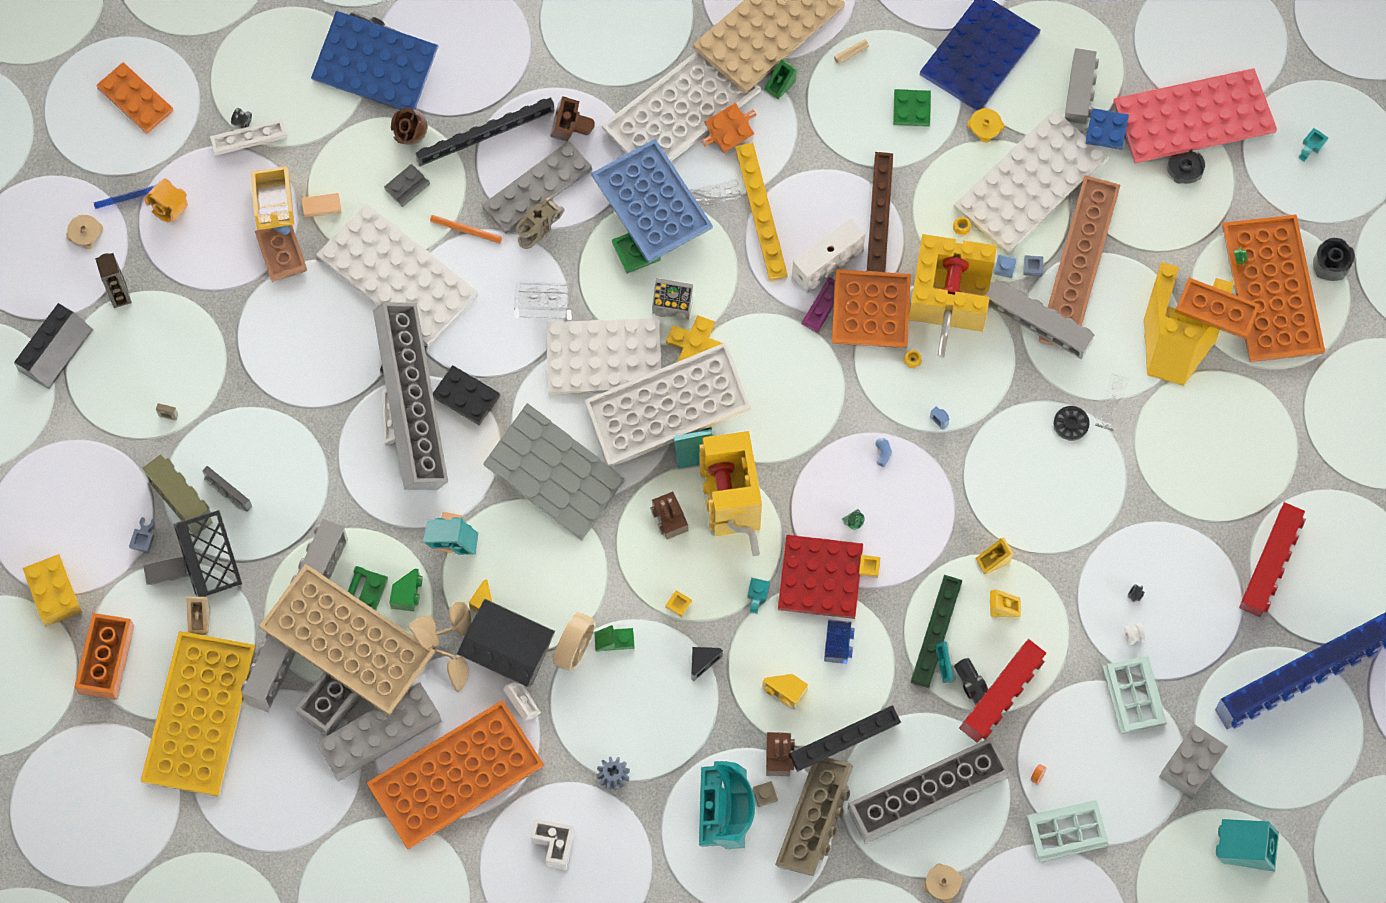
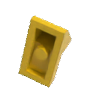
(1004, 604)

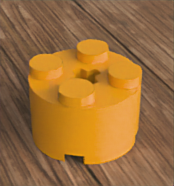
(166, 201)

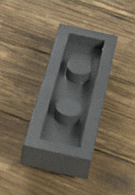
(226, 489)

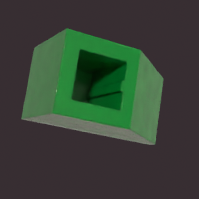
(404, 591)

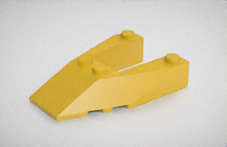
(1172, 340)

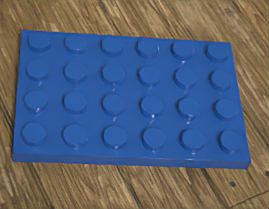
(374, 61)

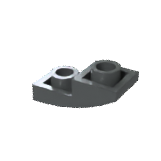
(165, 570)

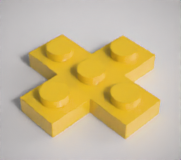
(693, 341)

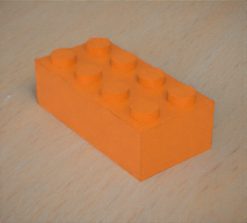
(104, 656)

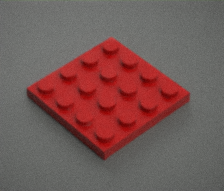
(820, 576)

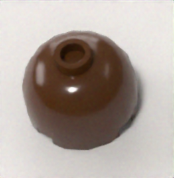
(409, 126)

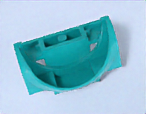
(726, 808)

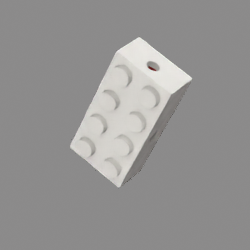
(828, 255)

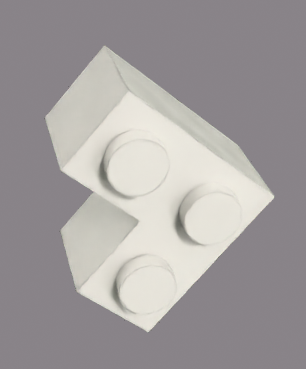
(557, 838)

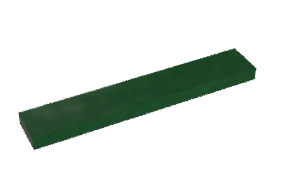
(936, 630)

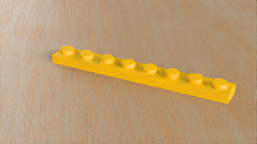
(761, 211)

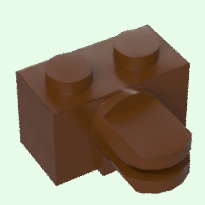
(569, 120)
(669, 514)
(777, 758)

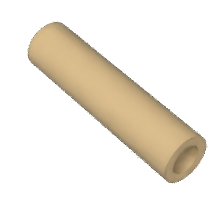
(851, 51)

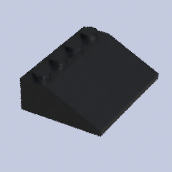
(506, 643)

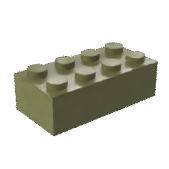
(176, 492)

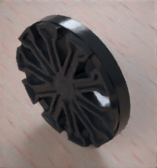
(1071, 423)

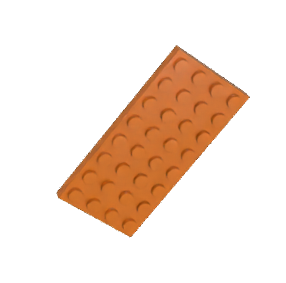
(1280, 283)
(455, 774)

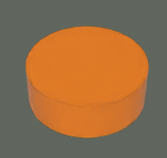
(1038, 774)

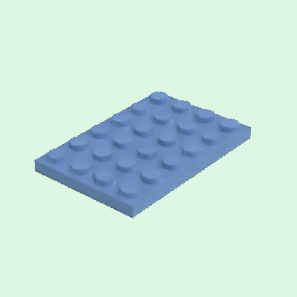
(652, 201)

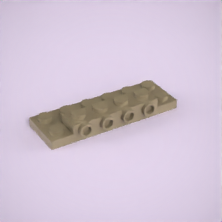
(815, 816)

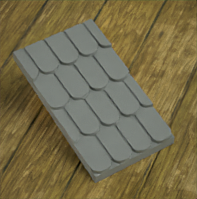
(554, 471)

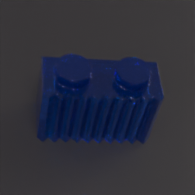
(838, 640)

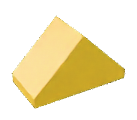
(995, 556)
(481, 593)

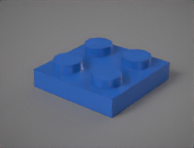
(1107, 129)

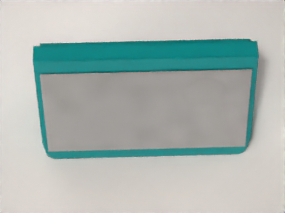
(945, 662)

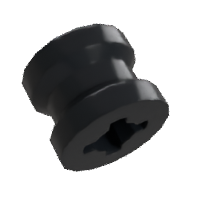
(241, 118)

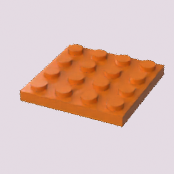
(871, 308)

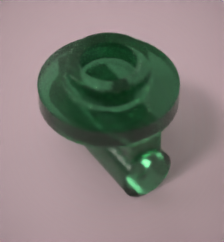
(854, 519)

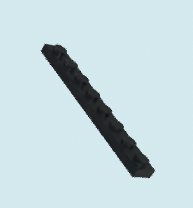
(486, 131)

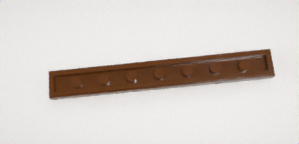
(880, 212)

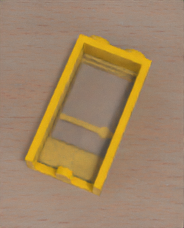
(272, 198)

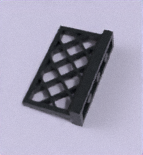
(191, 560)

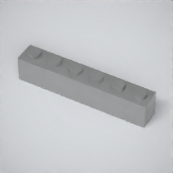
(1039, 319)

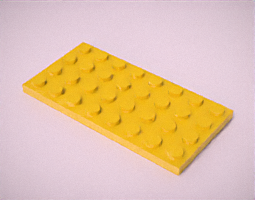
(198, 714)

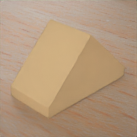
(198, 614)

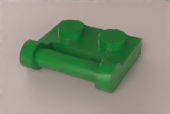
(372, 588)

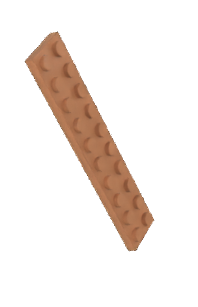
(1083, 249)

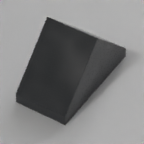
(703, 659)

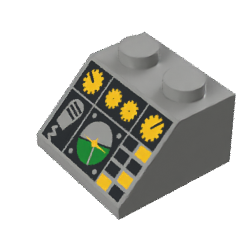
(672, 299)

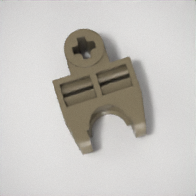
(538, 222)

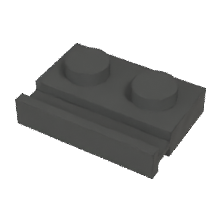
(407, 185)

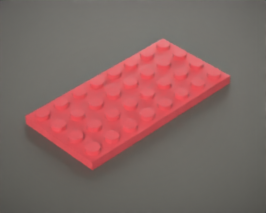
(1195, 115)

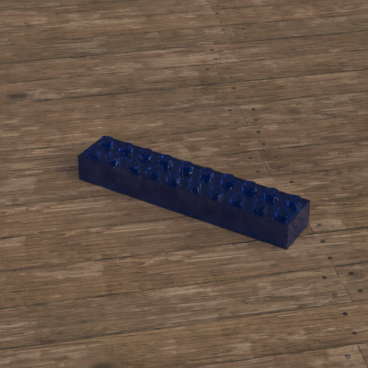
(1302, 673)

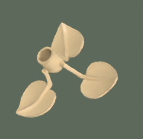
(424, 632)

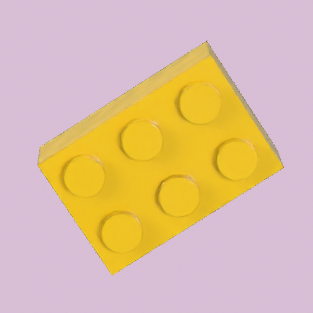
(52, 590)

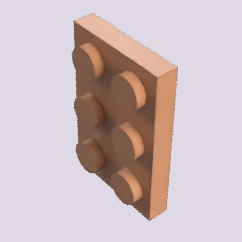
(281, 253)

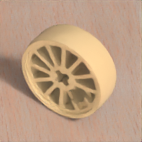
(574, 641)

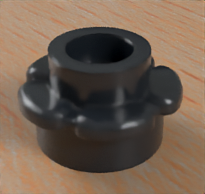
(1136, 593)

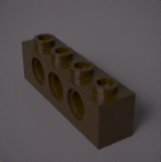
(113, 280)

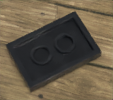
(466, 395)

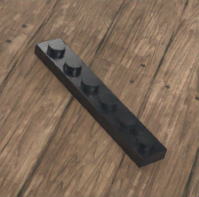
(844, 738)

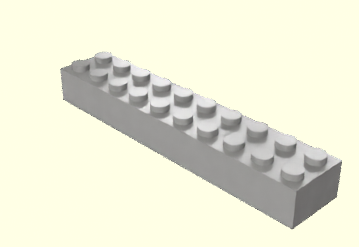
(410, 396)
(274, 657)

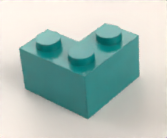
(451, 534)

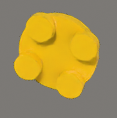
(985, 124)

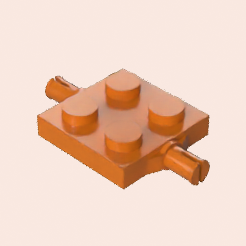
(729, 128)

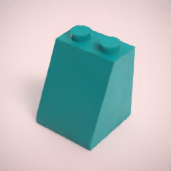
(1248, 844)

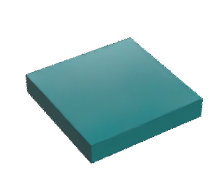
(688, 448)

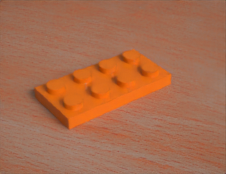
(134, 97)
(1217, 308)

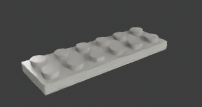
(542, 181)

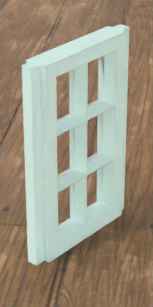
(1117, 700)
(1072, 848)

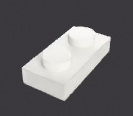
(521, 700)

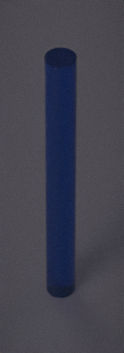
(123, 197)

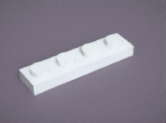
(248, 137)

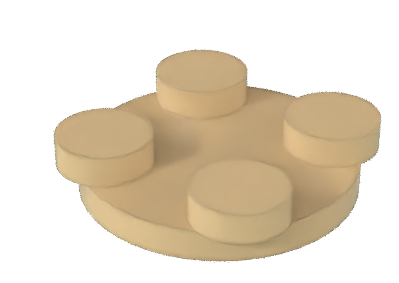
(84, 231)
(943, 882)

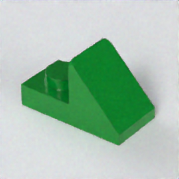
(614, 639)

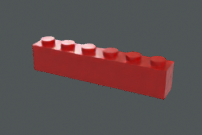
(1272, 559)
(1002, 691)

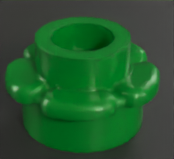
(1240, 256)

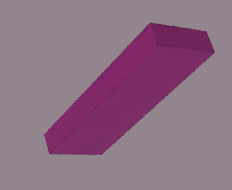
(821, 307)

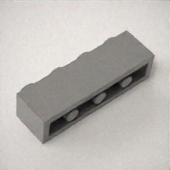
(1080, 86)

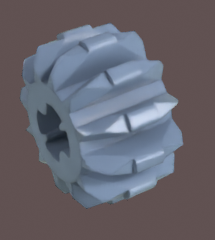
(608, 768)

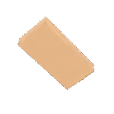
(321, 205)

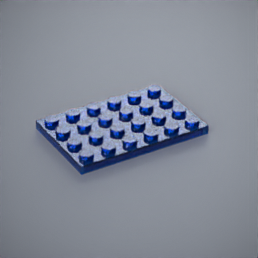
(980, 52)

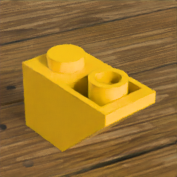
(786, 687)

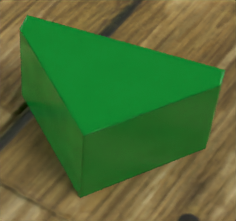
(781, 79)

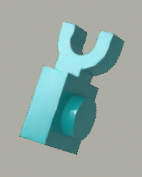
(1313, 142)
(757, 592)

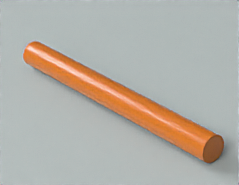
(466, 229)

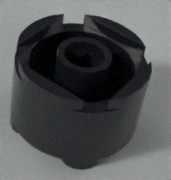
(1333, 259)

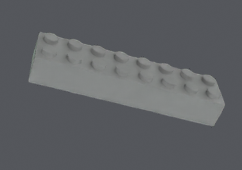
(928, 790)

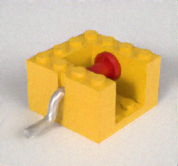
(952, 285)
(731, 486)

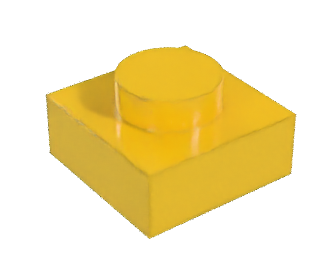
(869, 566)
(678, 603)

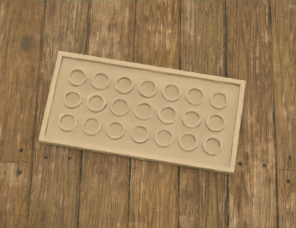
(760, 34)
(346, 639)

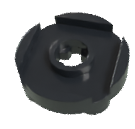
(1184, 175)

